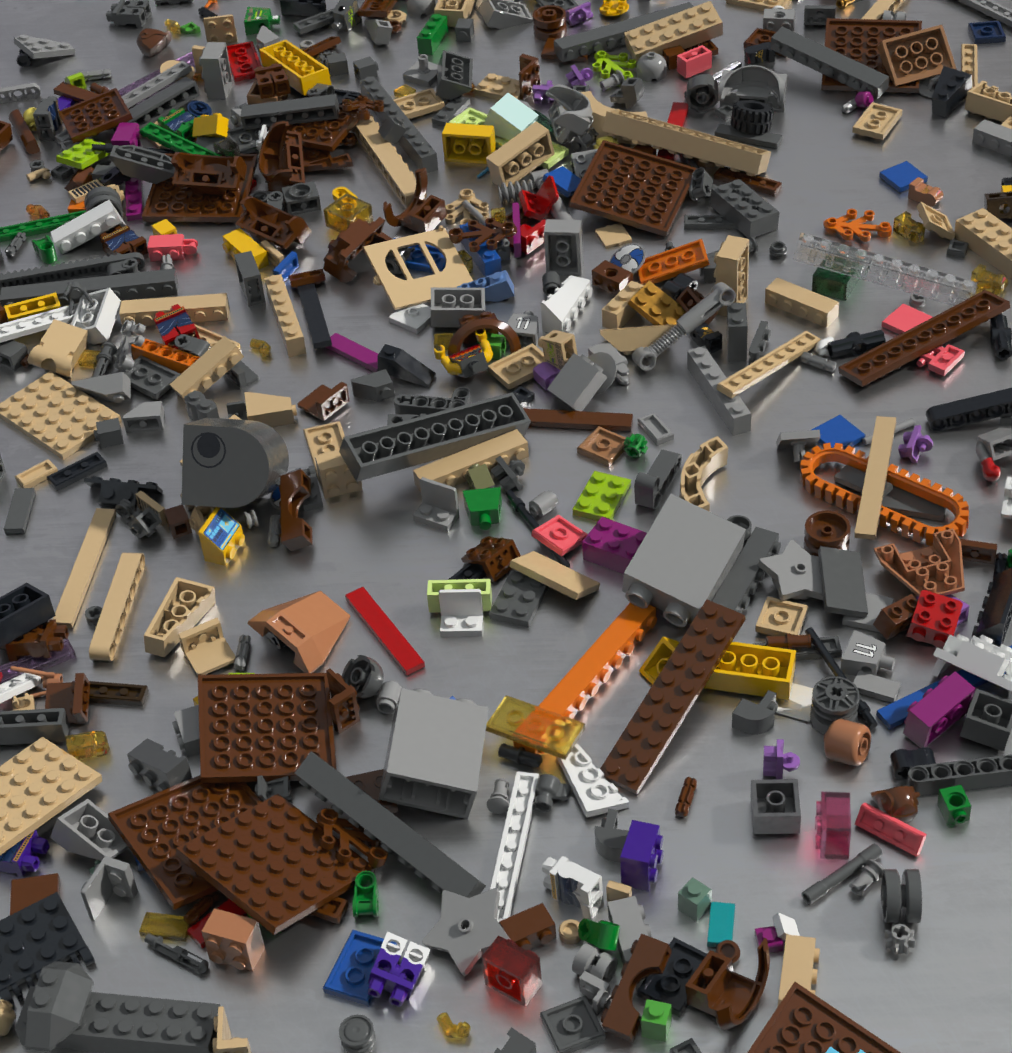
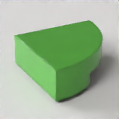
(190, 28)

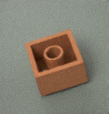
(233, 940)

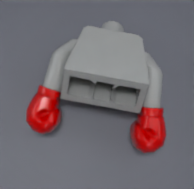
(992, 447)

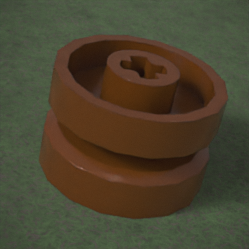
(549, 22)
(826, 530)

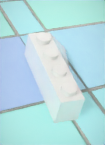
(86, 226)
(565, 304)

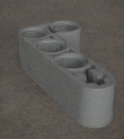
(427, 405)
(652, 486)

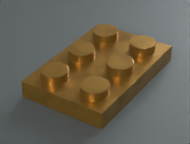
(656, 305)

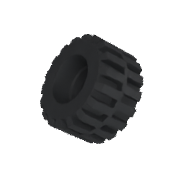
(751, 117)

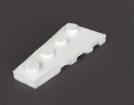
(589, 784)

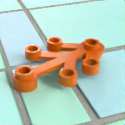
(838, 225)

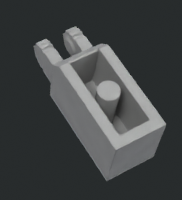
(621, 361)

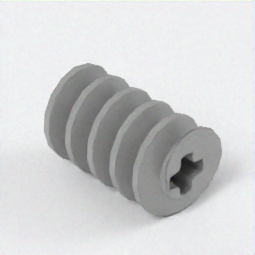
(511, 191)

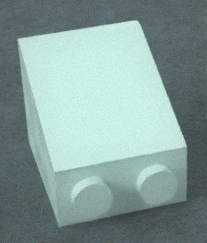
(510, 117)

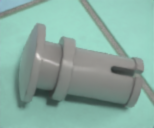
(615, 79)
(498, 800)
(869, 875)

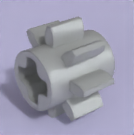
(899, 938)

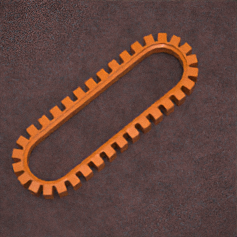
(901, 480)

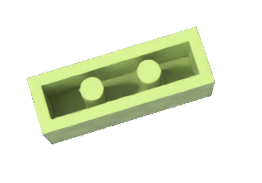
(436, 585)

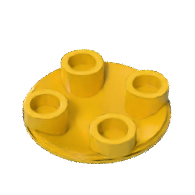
(614, 7)

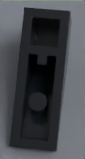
(404, 366)

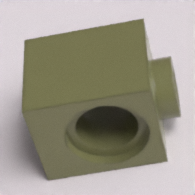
(479, 477)

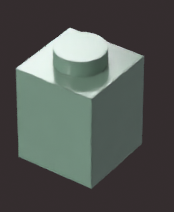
(694, 899)

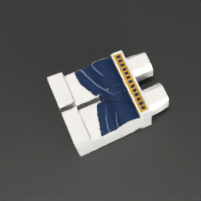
(574, 885)

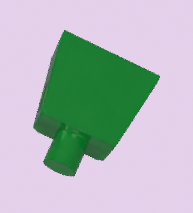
(483, 506)

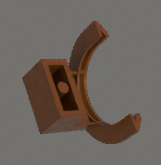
(420, 214)
(486, 320)
(725, 993)

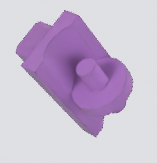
(579, 13)
(579, 78)
(539, 93)
(914, 444)
(776, 761)

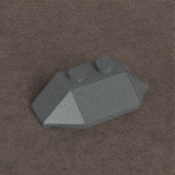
(142, 163)
(57, 1005)

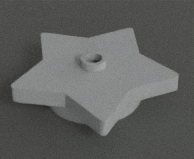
(794, 573)
(466, 927)

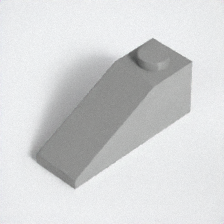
(110, 387)

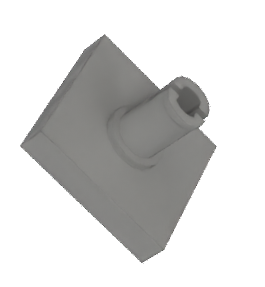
(422, 72)
(798, 441)

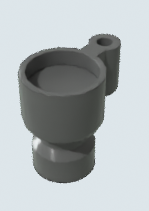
(549, 788)

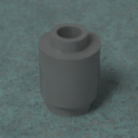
(550, 282)

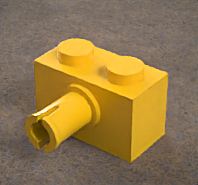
(210, 126)

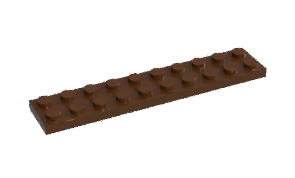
(923, 338)
(671, 696)

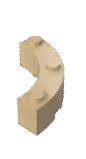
(699, 467)

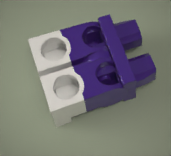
(396, 977)

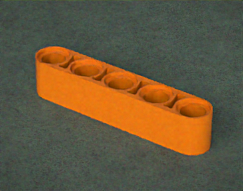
(164, 355)

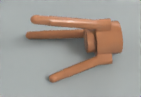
(47, 677)

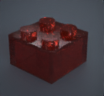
(512, 970)

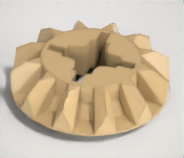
(396, 15)

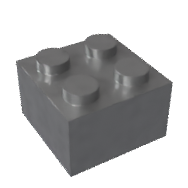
(775, 806)

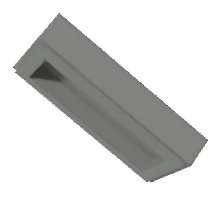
(655, 429)
(877, 686)

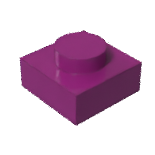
(774, 942)

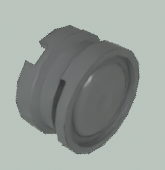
(357, 1034)

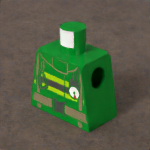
(258, 17)

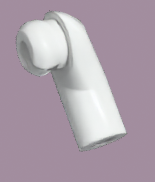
(822, 345)

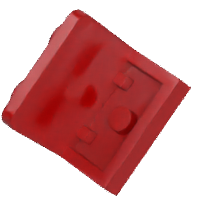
(539, 204)
(530, 237)
(934, 618)

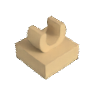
(23, 703)

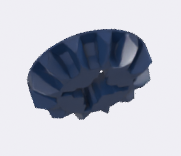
(198, 108)

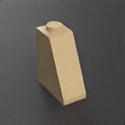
(270, 409)

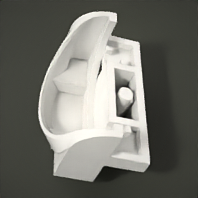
(978, 658)

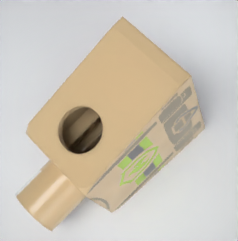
(558, 347)

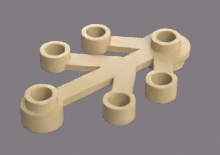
(465, 194)

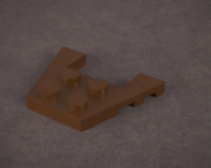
(321, 160)

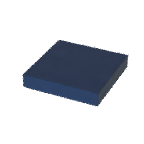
(986, 32)

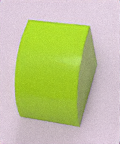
(76, 80)

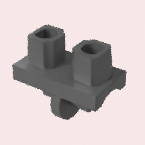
(583, 142)
(516, 468)

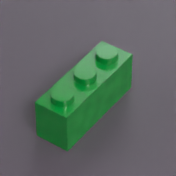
(432, 34)

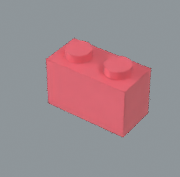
(694, 61)

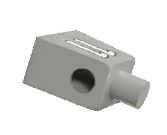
(526, 328)
(865, 655)

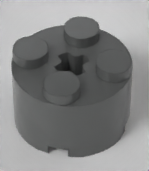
(702, 92)

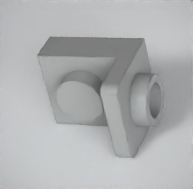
(595, 989)

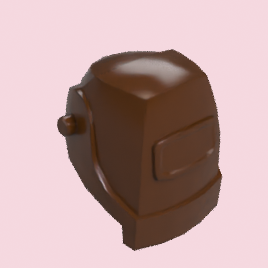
(153, 41)
(898, 802)

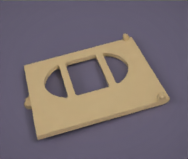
(417, 291)

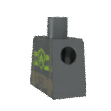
(346, 15)

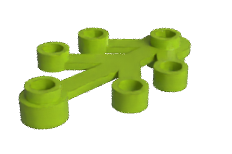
(604, 58)

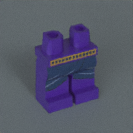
(23, 855)

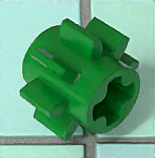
(635, 445)

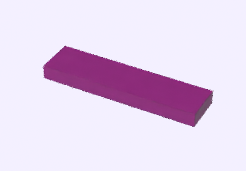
(517, 237)
(354, 352)

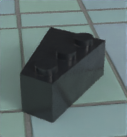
(302, 7)
(950, 90)

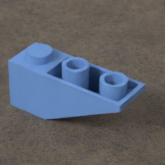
(497, 286)

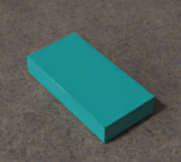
(720, 923)

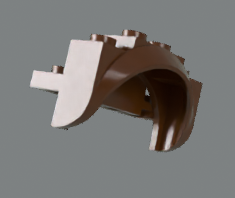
(279, 165)
(208, 173)
(271, 224)
(350, 244)

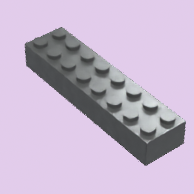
(137, 1025)

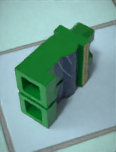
(178, 123)

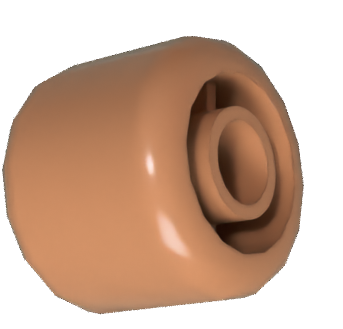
(847, 742)

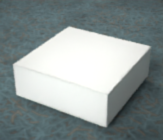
(785, 925)

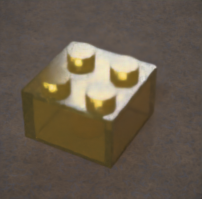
(347, 210)

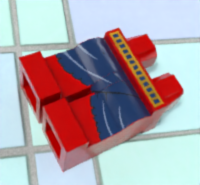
(174, 322)

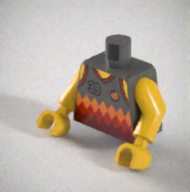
(468, 361)

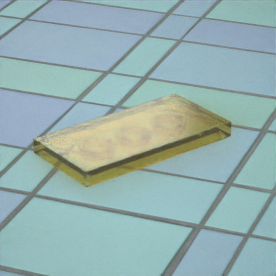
(535, 727)

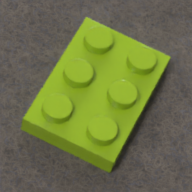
(81, 155)
(601, 496)

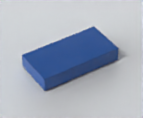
(287, 265)

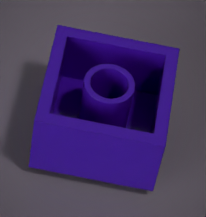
(641, 855)

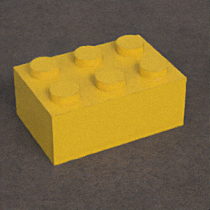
(468, 142)

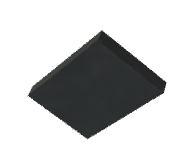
(671, 984)

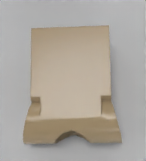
(59, 348)

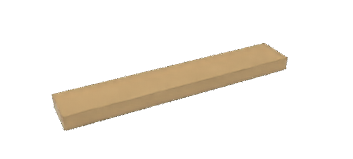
(969, 62)

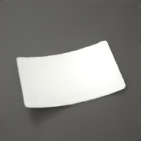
(800, 695)

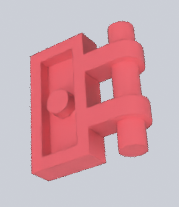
(941, 359)

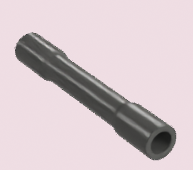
(821, 887)

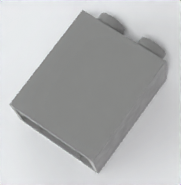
(682, 560)
(434, 753)

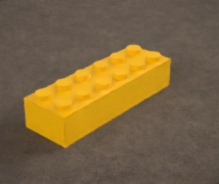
(299, 67)

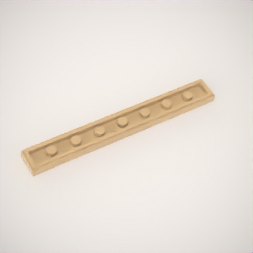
(767, 364)
(875, 478)
(84, 567)

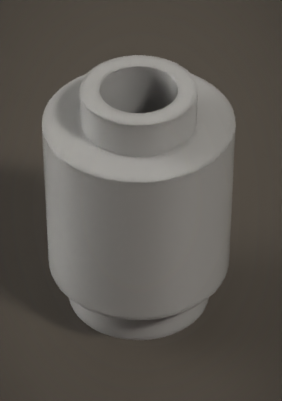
(543, 504)
(388, 697)

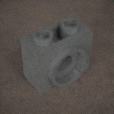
(301, 198)

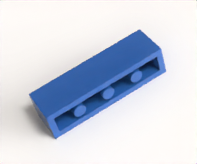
(486, 260)

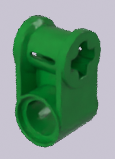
(45, 250)
(365, 898)
(601, 933)

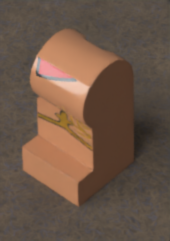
(924, 193)

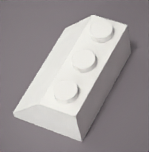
(97, 317)

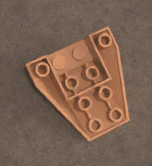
(929, 568)
(306, 626)

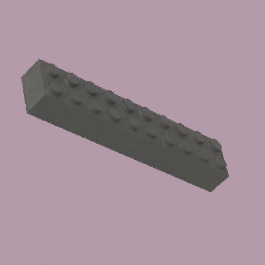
(431, 436)

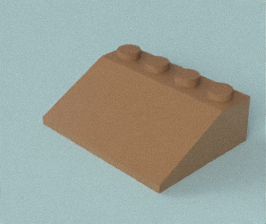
(916, 55)

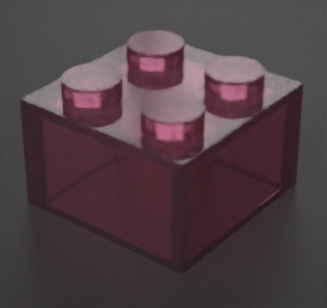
(833, 825)

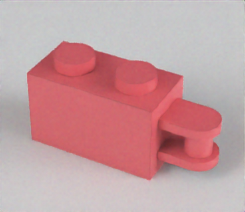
(172, 244)

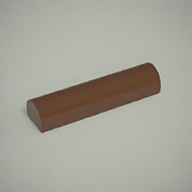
(23, 132)

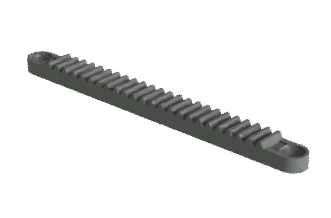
(69, 271)

